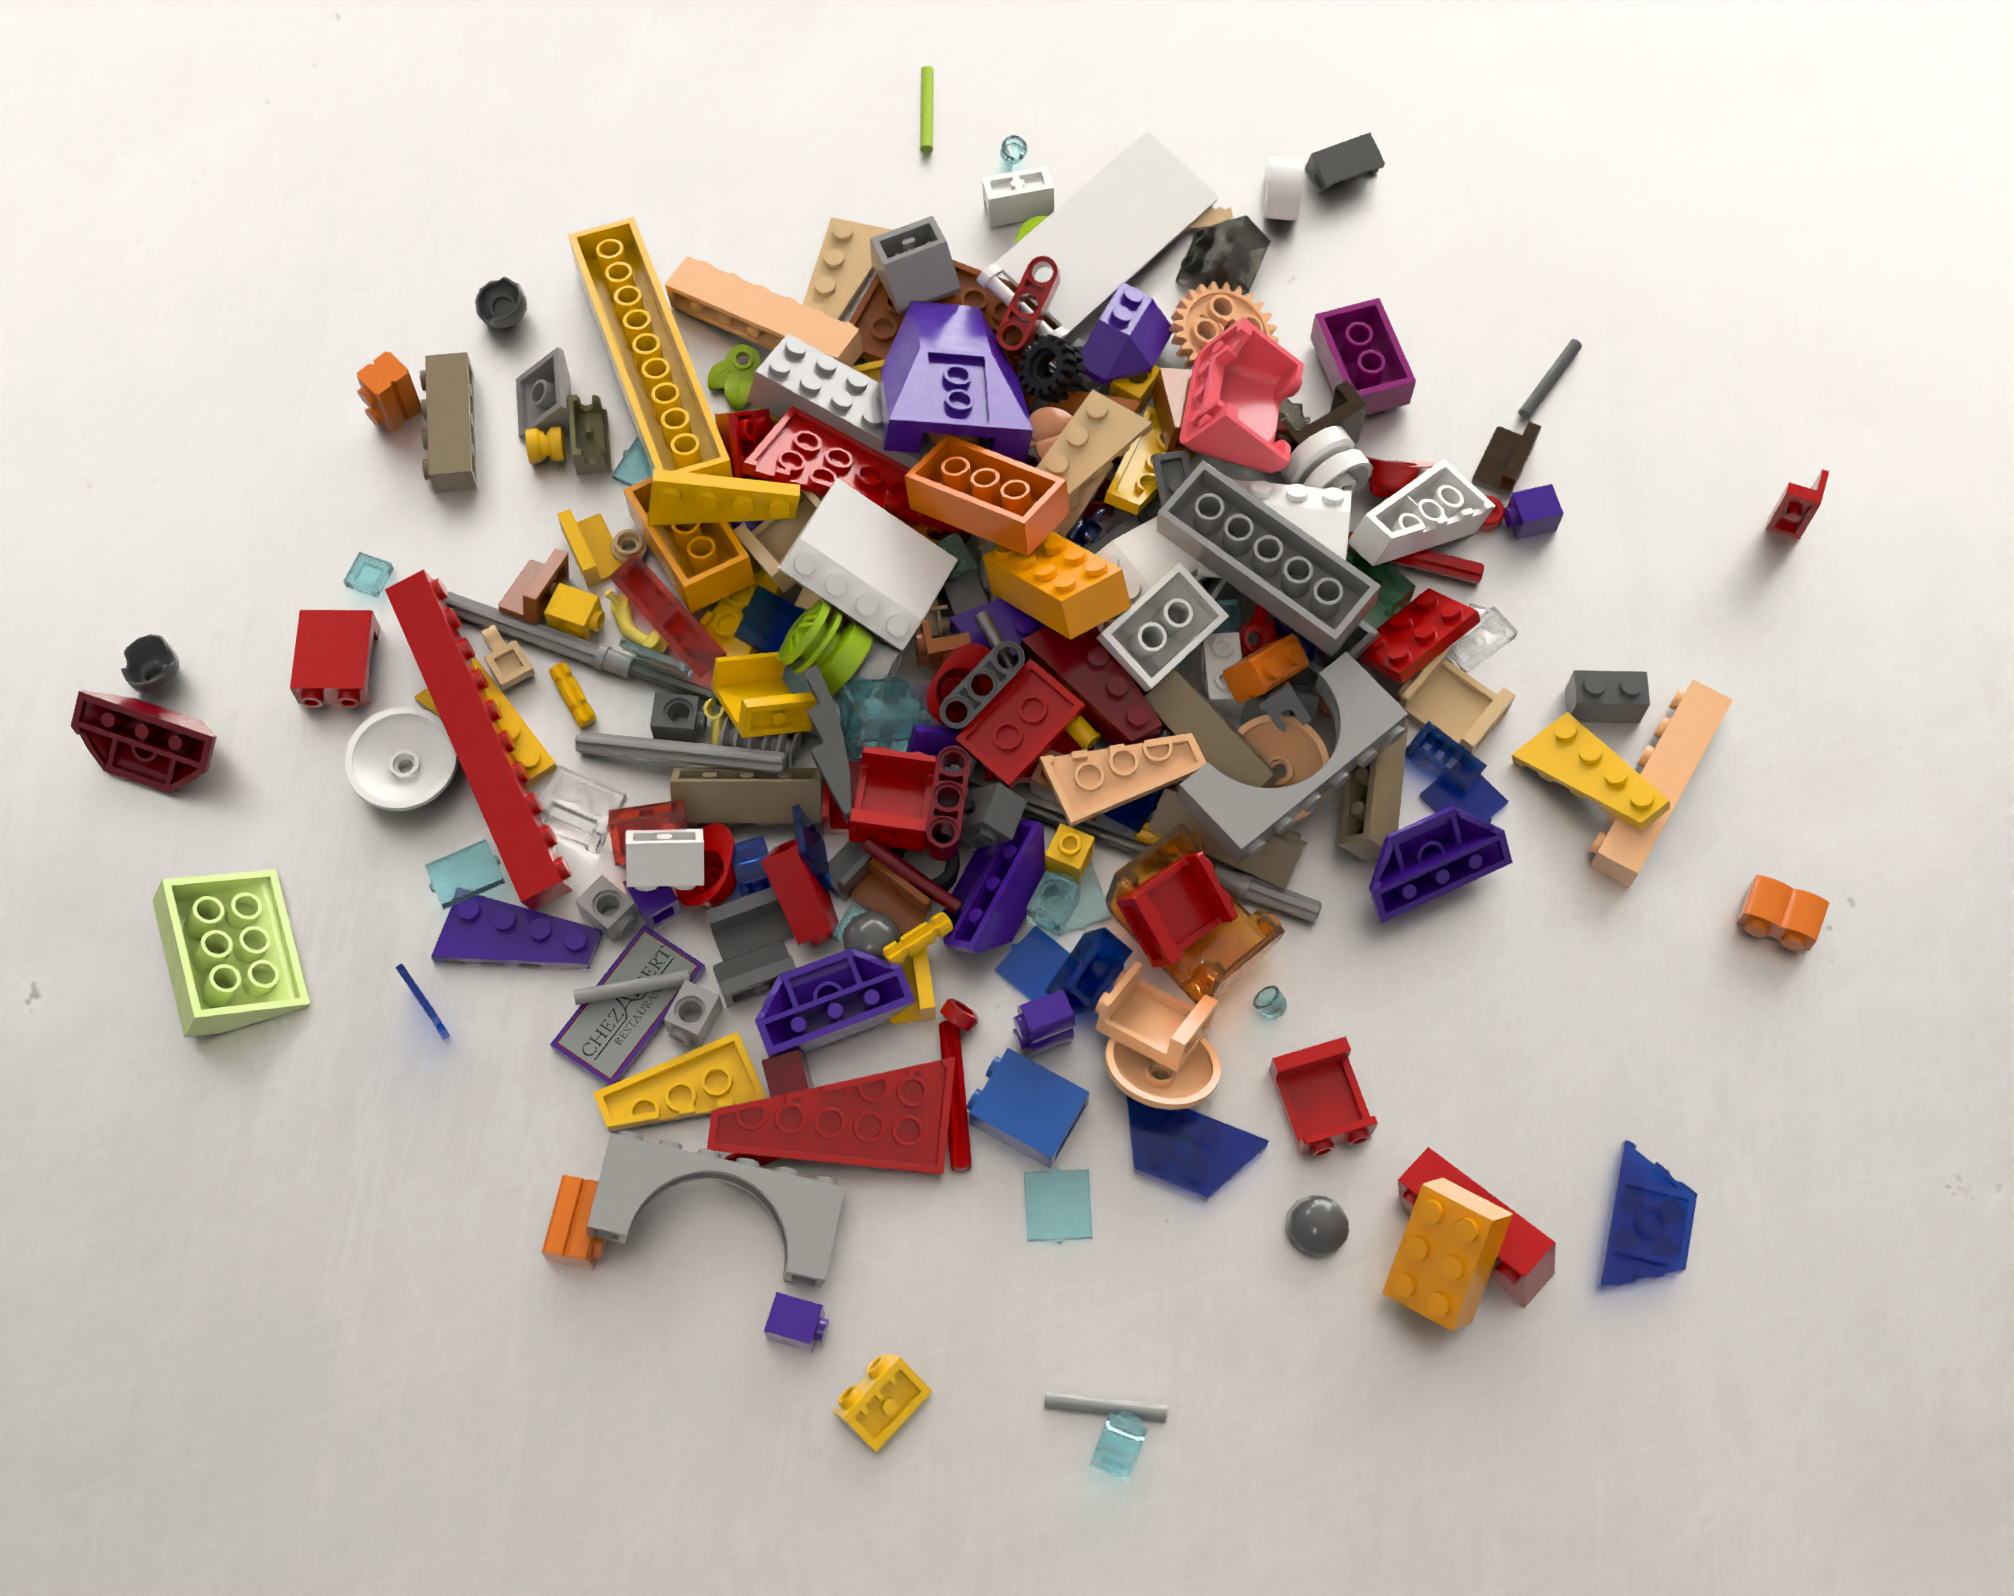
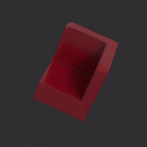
(787, 1073)

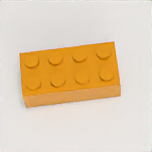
(699, 558)
(1058, 584)

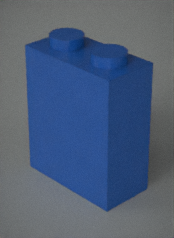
(1027, 1107)

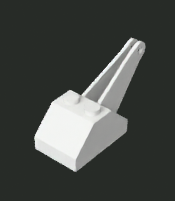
(1164, 625)

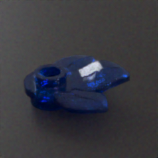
(1086, 529)

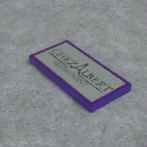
(614, 1032)

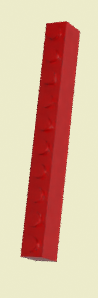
(479, 740)

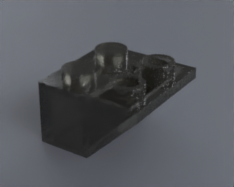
(1224, 254)

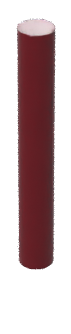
(911, 875)

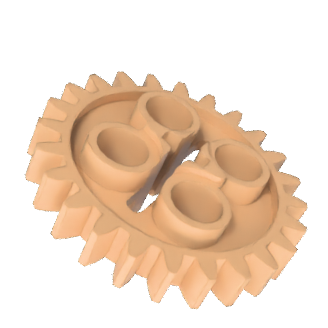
(1205, 304)

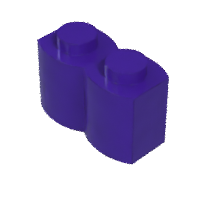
(1044, 1023)

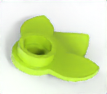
(733, 377)

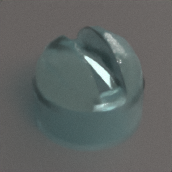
(1018, 147)
(1270, 1002)

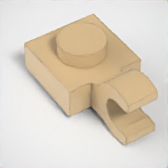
(506, 661)

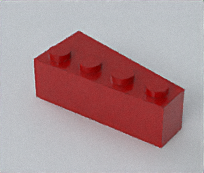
(1526, 1253)

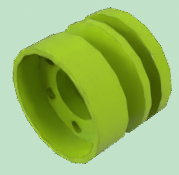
(817, 641)

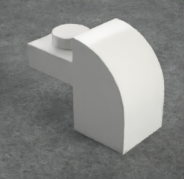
(1283, 188)

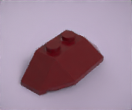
(143, 740)

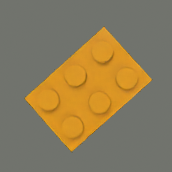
(1447, 1253)

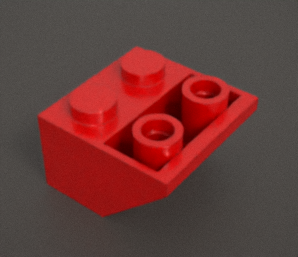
(742, 434)

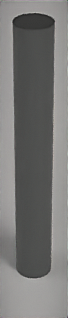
(1550, 379)

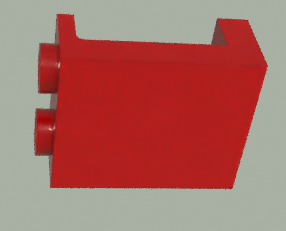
(333, 657)
(893, 798)
(1176, 908)
(1322, 1097)

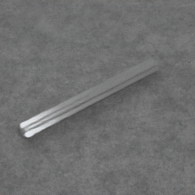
(681, 752)

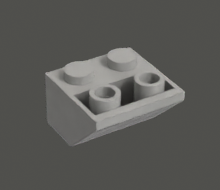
(914, 264)

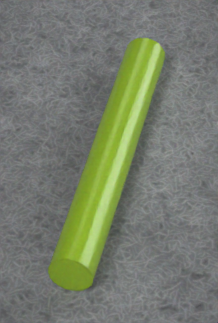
(926, 109)

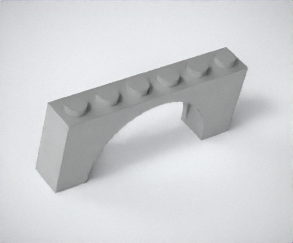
(1247, 815)
(801, 1207)

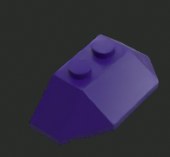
(1126, 337)
(1434, 859)
(997, 890)
(831, 1001)

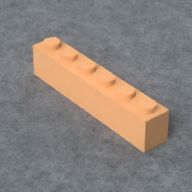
(757, 312)
(1668, 769)

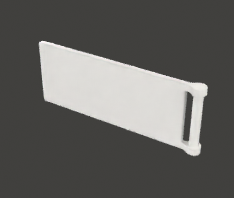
(1106, 232)

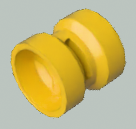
(541, 445)

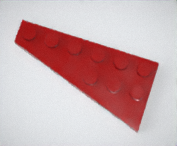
(815, 454)
(866, 1121)

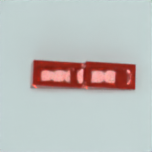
(667, 615)

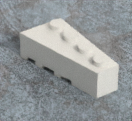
(1421, 515)

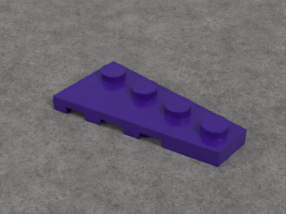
(512, 935)

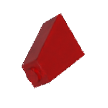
(800, 894)

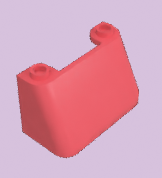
(1238, 398)

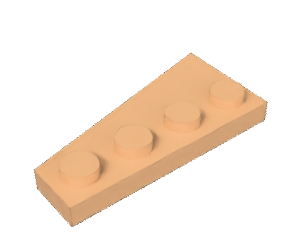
(1110, 777)

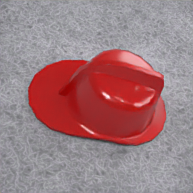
(1393, 475)
(950, 674)
(718, 871)

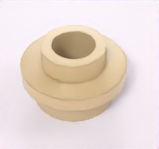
(628, 538)

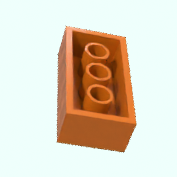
(987, 494)

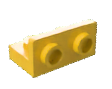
(881, 1400)

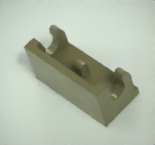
(589, 436)

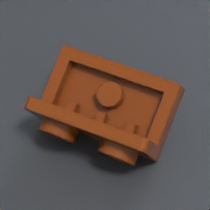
(933, 652)

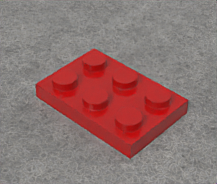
(1418, 635)
(1020, 723)

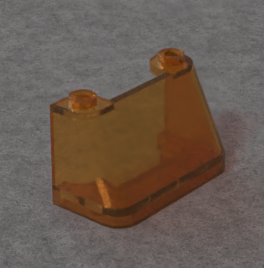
(1222, 954)

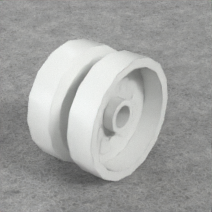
(1328, 462)

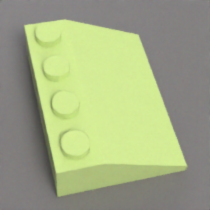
(228, 950)

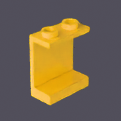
(758, 698)

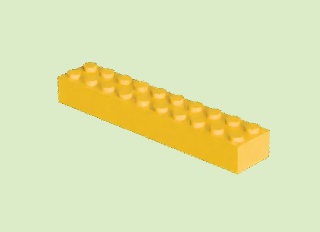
(647, 351)

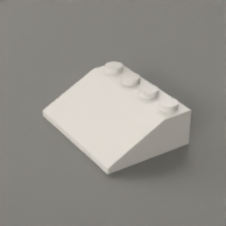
(1316, 511)
(868, 565)

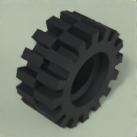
(1065, 373)

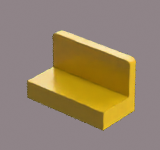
(590, 546)
(919, 980)

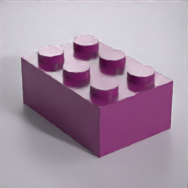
(1363, 348)

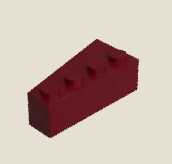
(1099, 681)

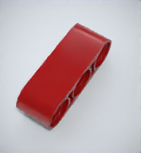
(1028, 289)

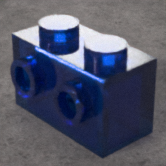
(1090, 969)

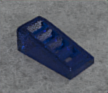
(1441, 741)

